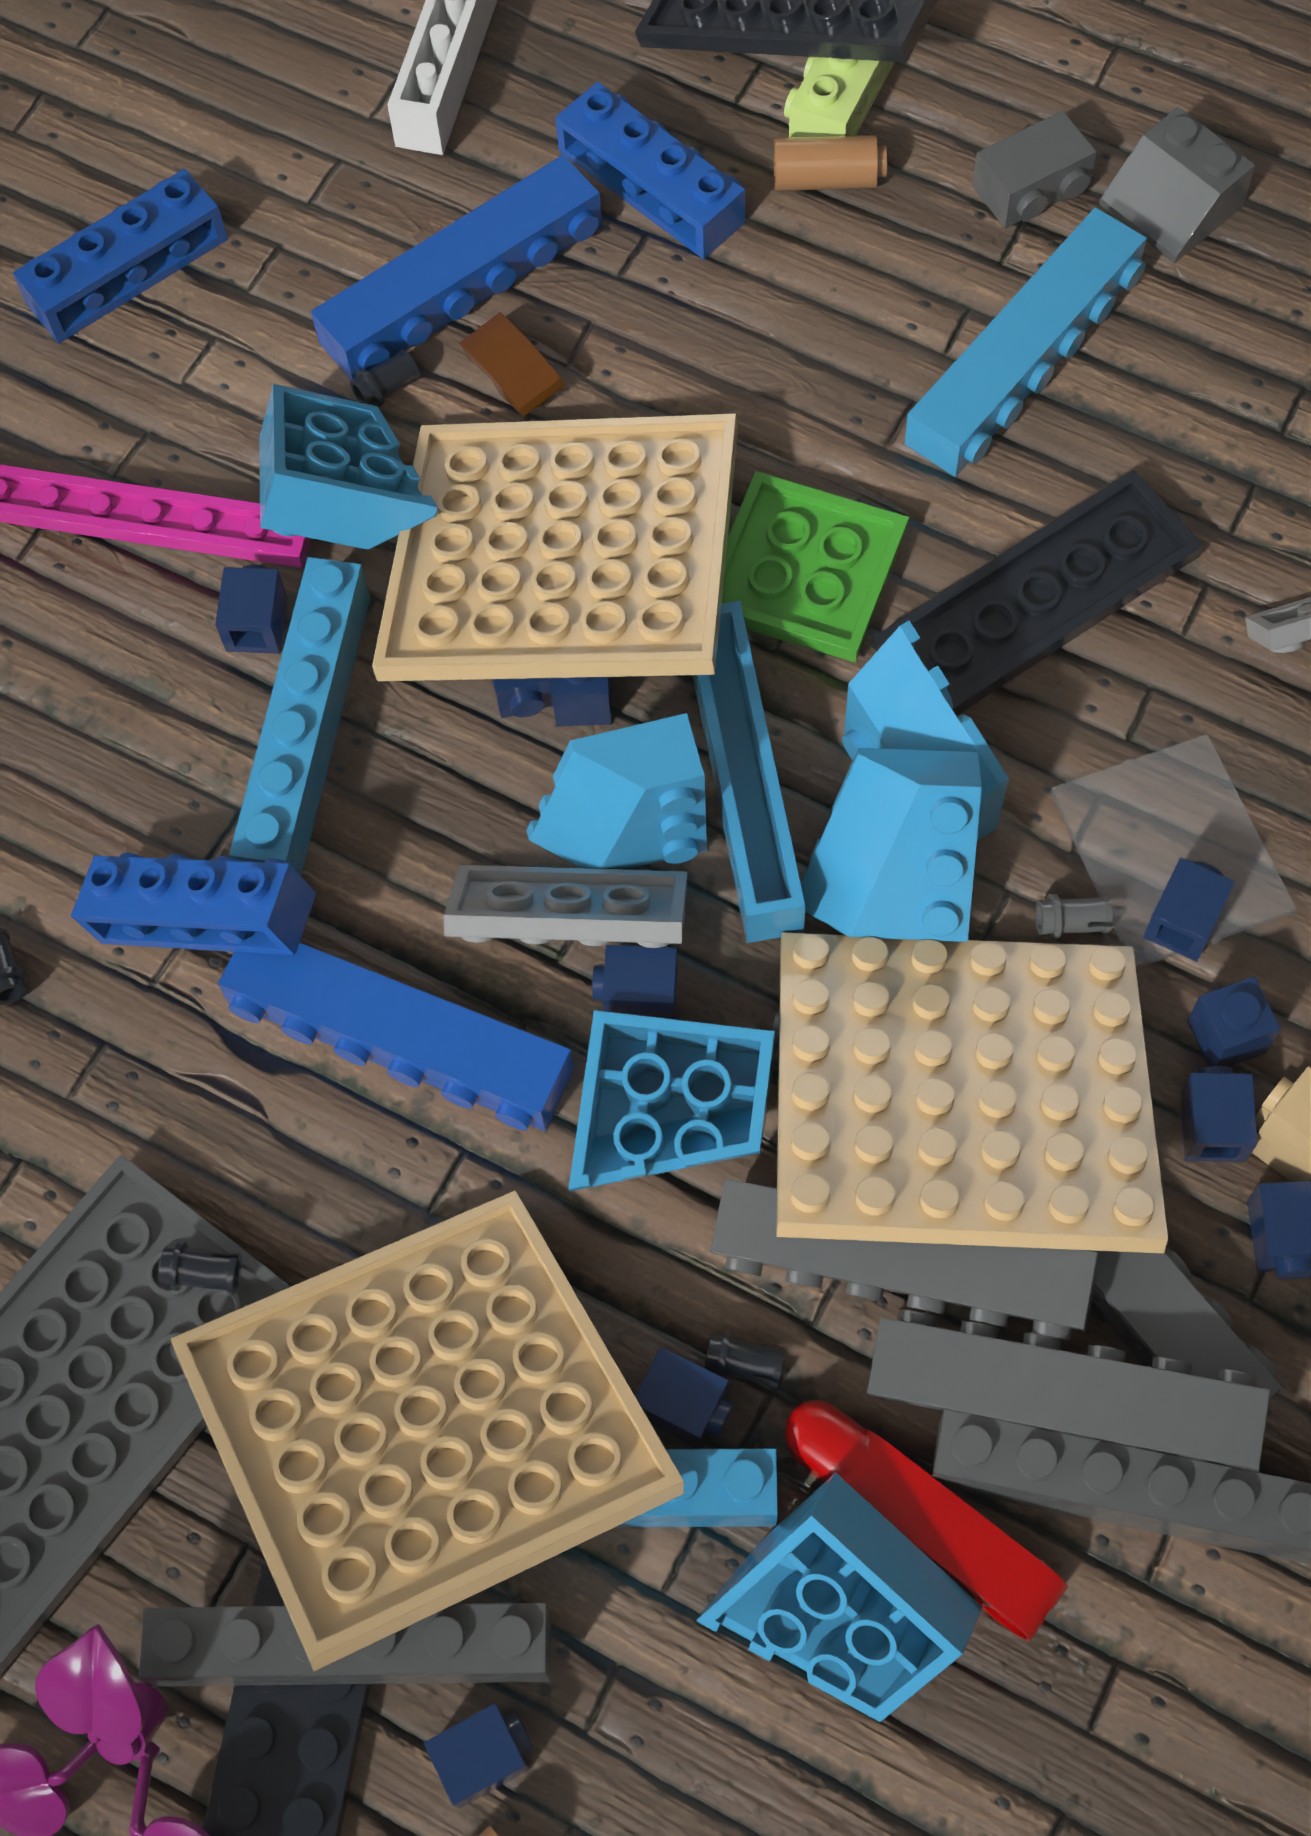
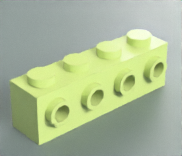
(834, 96)

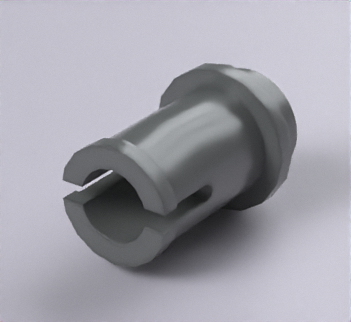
(1073, 915)

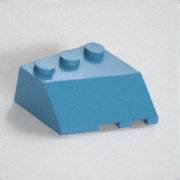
(335, 472)
(909, 708)
(626, 798)
(899, 847)
(668, 1097)
(847, 1603)

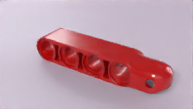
(963, 1543)

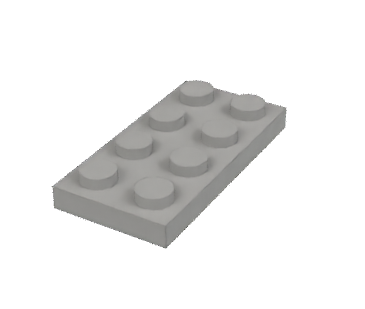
(567, 905)

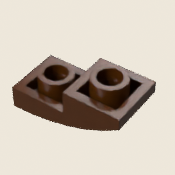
(512, 364)

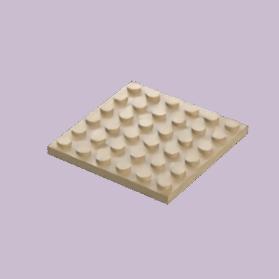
(563, 551)
(965, 1095)
(422, 1426)

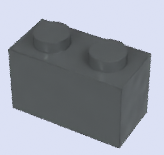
(1034, 169)

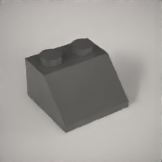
(1178, 185)

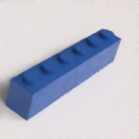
(458, 267)
(402, 1030)

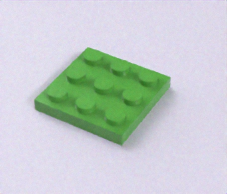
(810, 564)

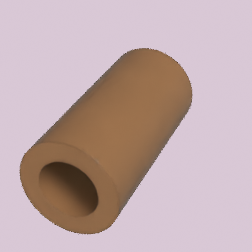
(828, 162)

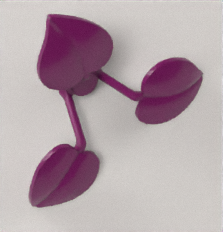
(83, 1693)

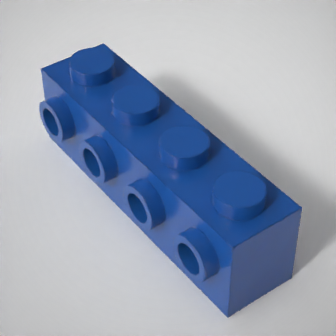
(651, 169)
(121, 255)
(195, 903)

